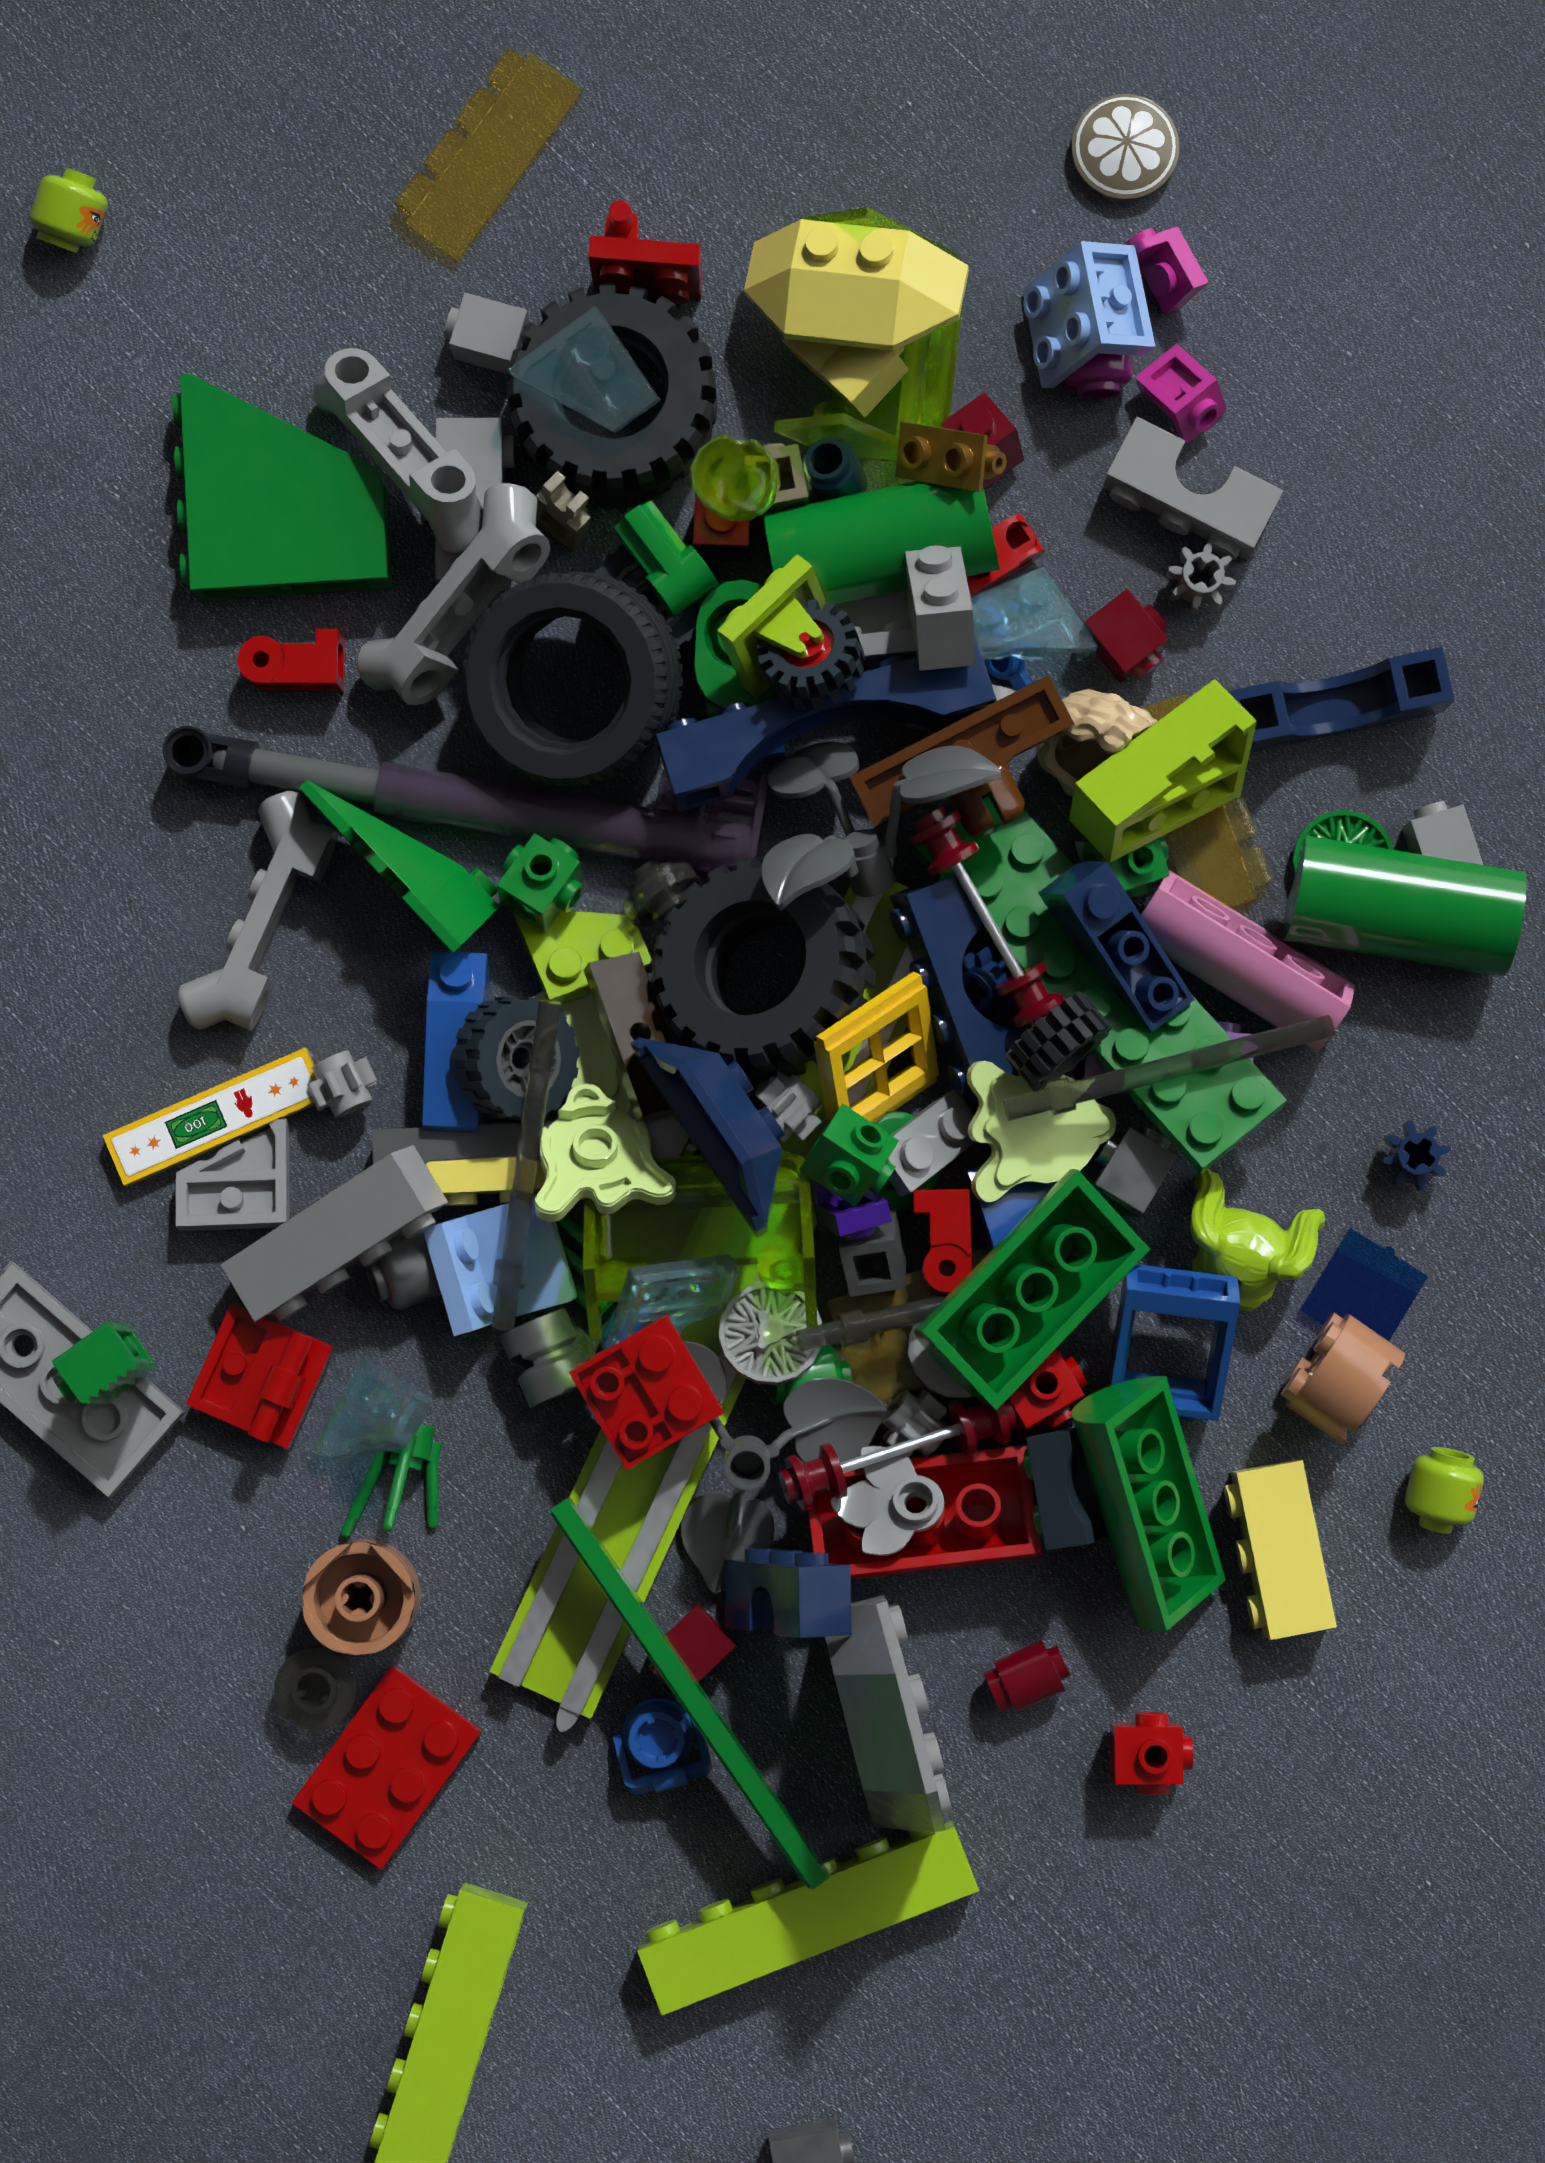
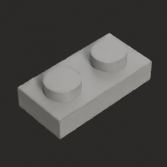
(930, 1141)

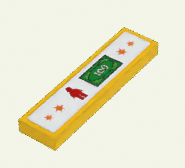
(212, 1118)

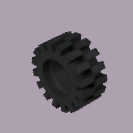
(1058, 1041)

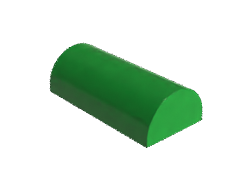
(863, 537)
(1406, 906)
(1031, 1290)
(1149, 1499)

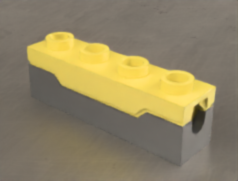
(463, 1161)

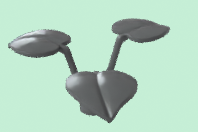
(865, 858)
(819, 1413)

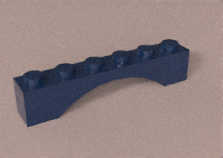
(714, 755)

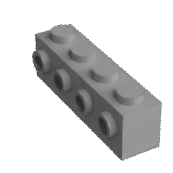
(334, 1234)

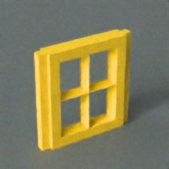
(865, 1023)

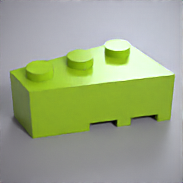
(1166, 774)

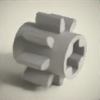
(1201, 563)
(342, 1084)
(791, 1105)
(914, 1417)

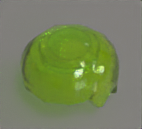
(735, 478)

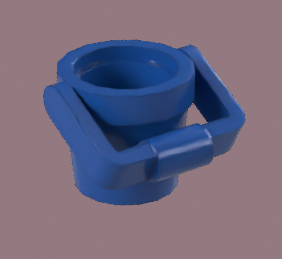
(659, 1738)

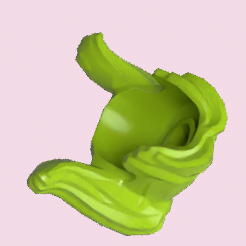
(1249, 1243)

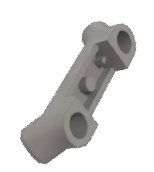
(434, 480)
(503, 550)
(299, 849)

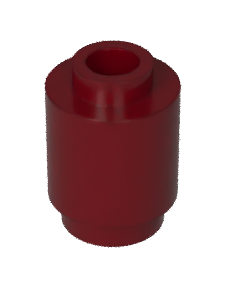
(1027, 1677)

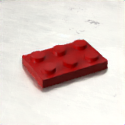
(387, 1766)

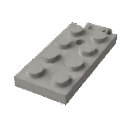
(96, 1439)

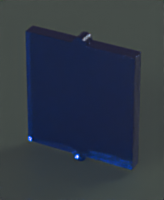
(1366, 1284)

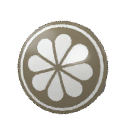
(1125, 147)

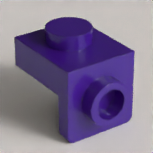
(843, 1218)

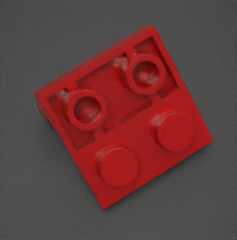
(659, 266)
(260, 1376)
(646, 1391)

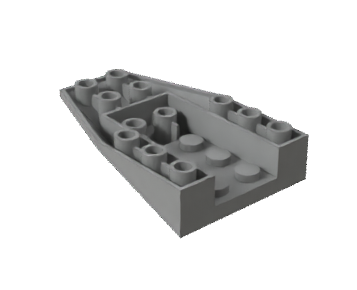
(882, 1712)

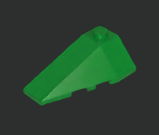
(429, 883)

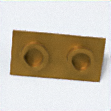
(946, 457)

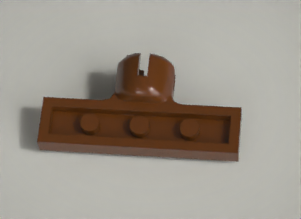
(994, 732)

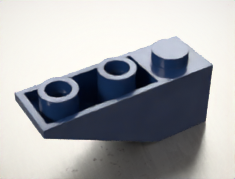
(1116, 941)

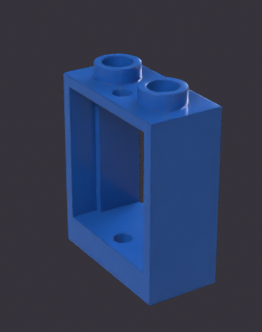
(1183, 1295)

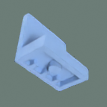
(1087, 307)
(465, 1259)

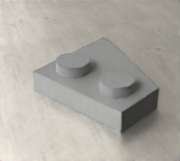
(239, 1186)

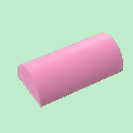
(1243, 958)

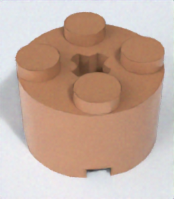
(1342, 1378)
(329, 1593)

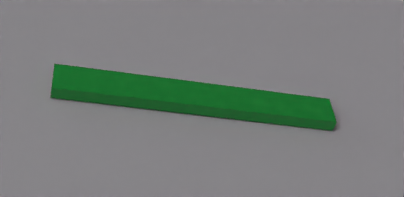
(690, 1693)

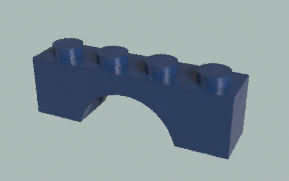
(1363, 699)
(938, 926)

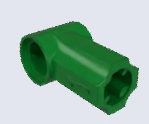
(672, 570)

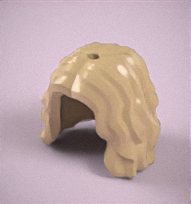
(1101, 729)

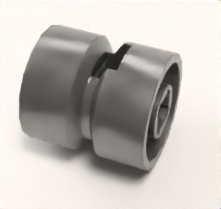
(545, 1355)

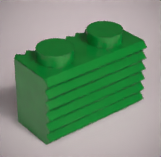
(102, 1365)

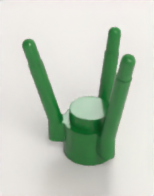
(418, 1449)

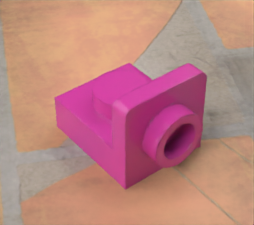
(1168, 267)
(1183, 392)

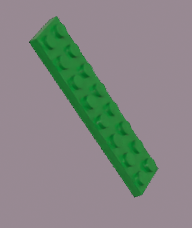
(1197, 1112)

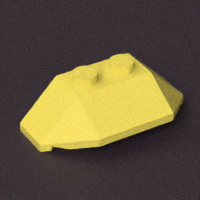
(854, 284)

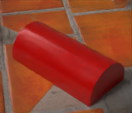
(982, 1522)

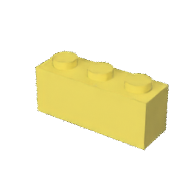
(1280, 1550)

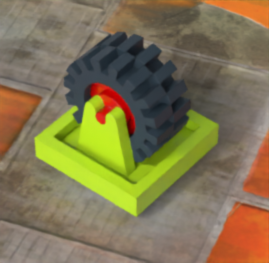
(793, 640)

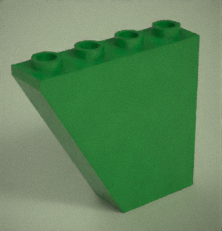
(273, 505)

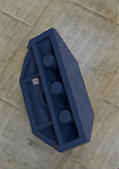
(720, 1121)

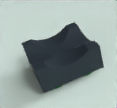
(1064, 1491)

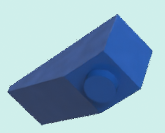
(454, 990)

